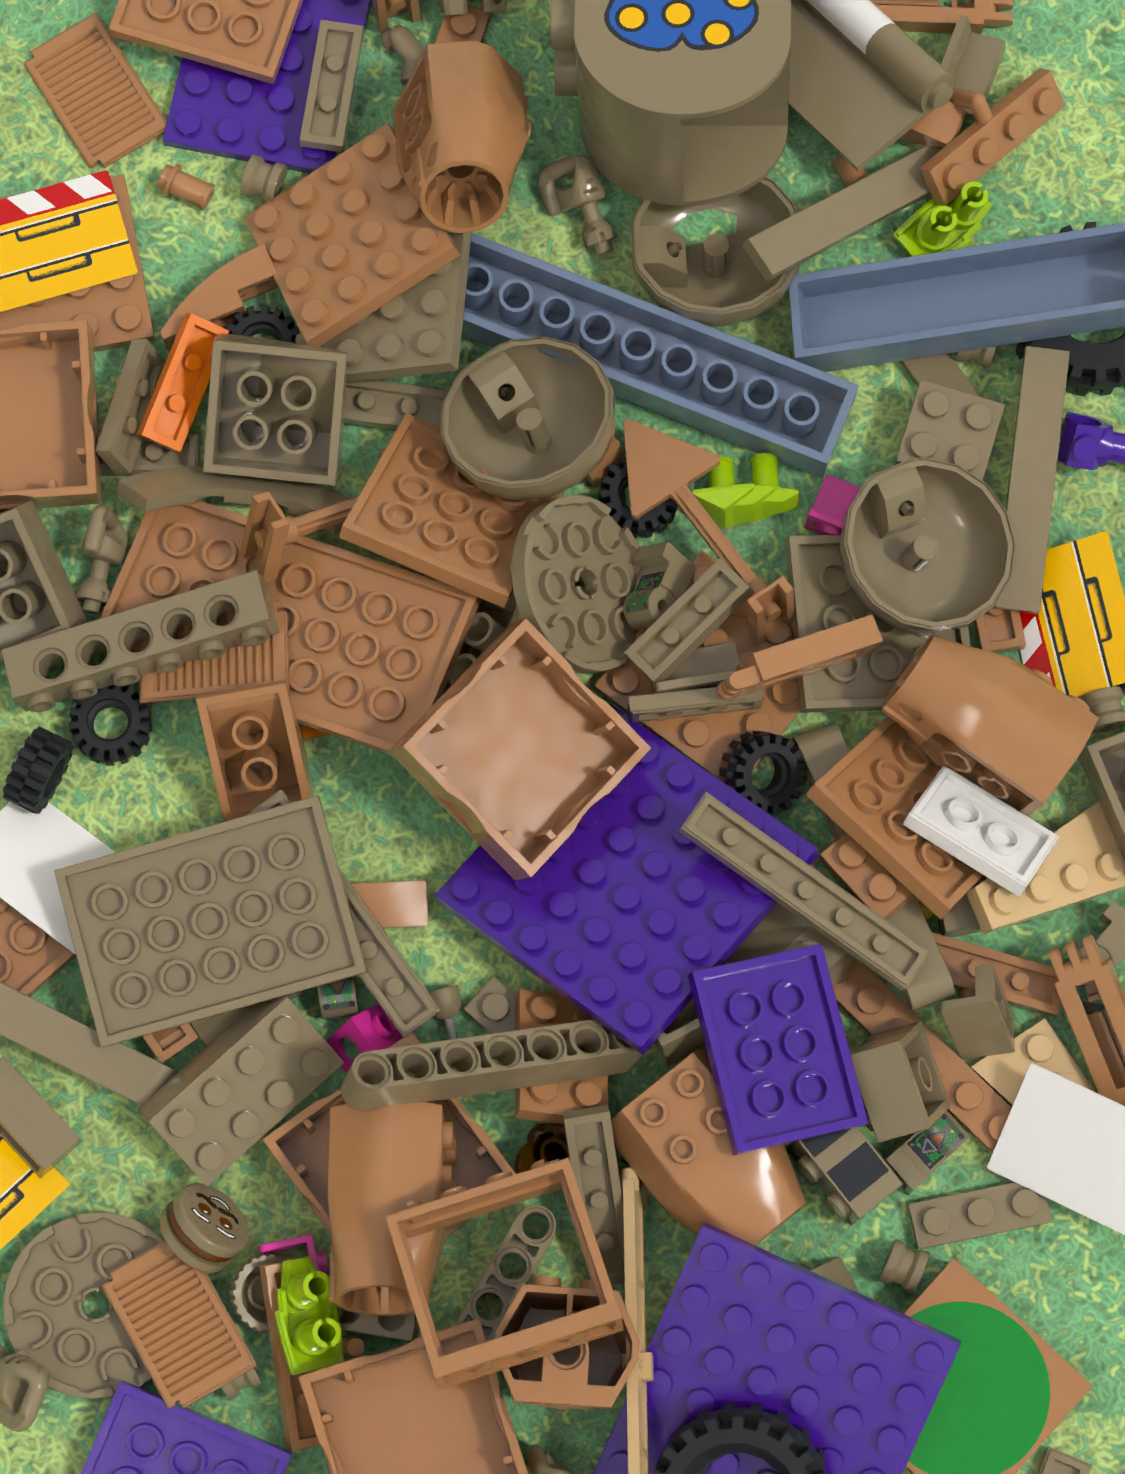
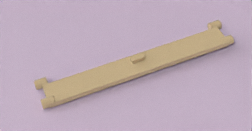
(634, 1202)

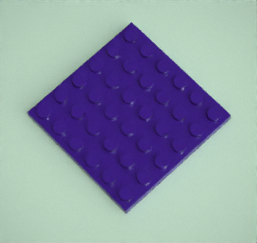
(625, 898)
(796, 1343)

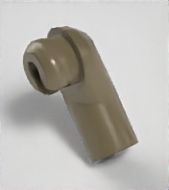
(406, 45)

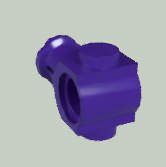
(1089, 442)

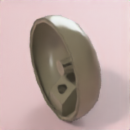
(713, 278)
(528, 418)
(926, 546)

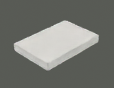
(981, 830)

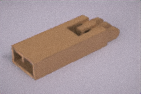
(931, 18)
(802, 657)
(1100, 1032)

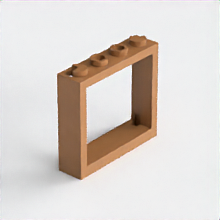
(528, 1344)

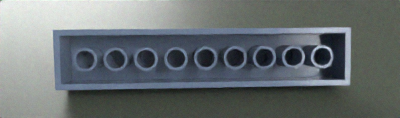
(661, 357)

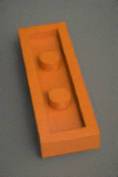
(181, 384)

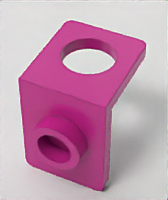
(830, 506)
(368, 1030)
(306, 1241)

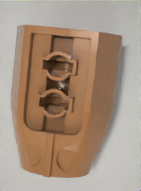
(461, 134)
(990, 720)
(685, 1158)
(375, 1169)
(577, 1376)

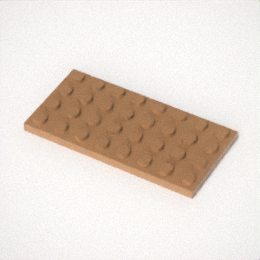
(362, 634)

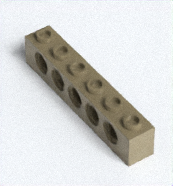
(31, 662)

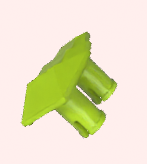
(945, 227)
(748, 502)
(307, 1319)

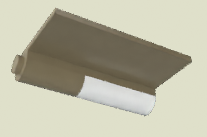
(859, 77)

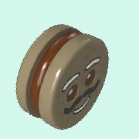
(204, 1228)

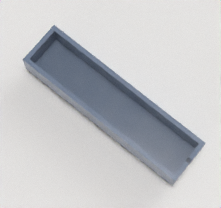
(960, 299)

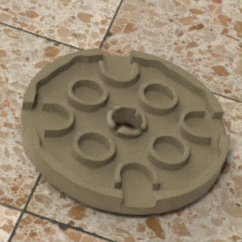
(555, 548)
(48, 1298)

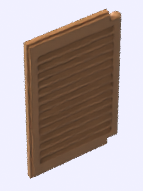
(95, 93)
(235, 669)
(177, 1325)

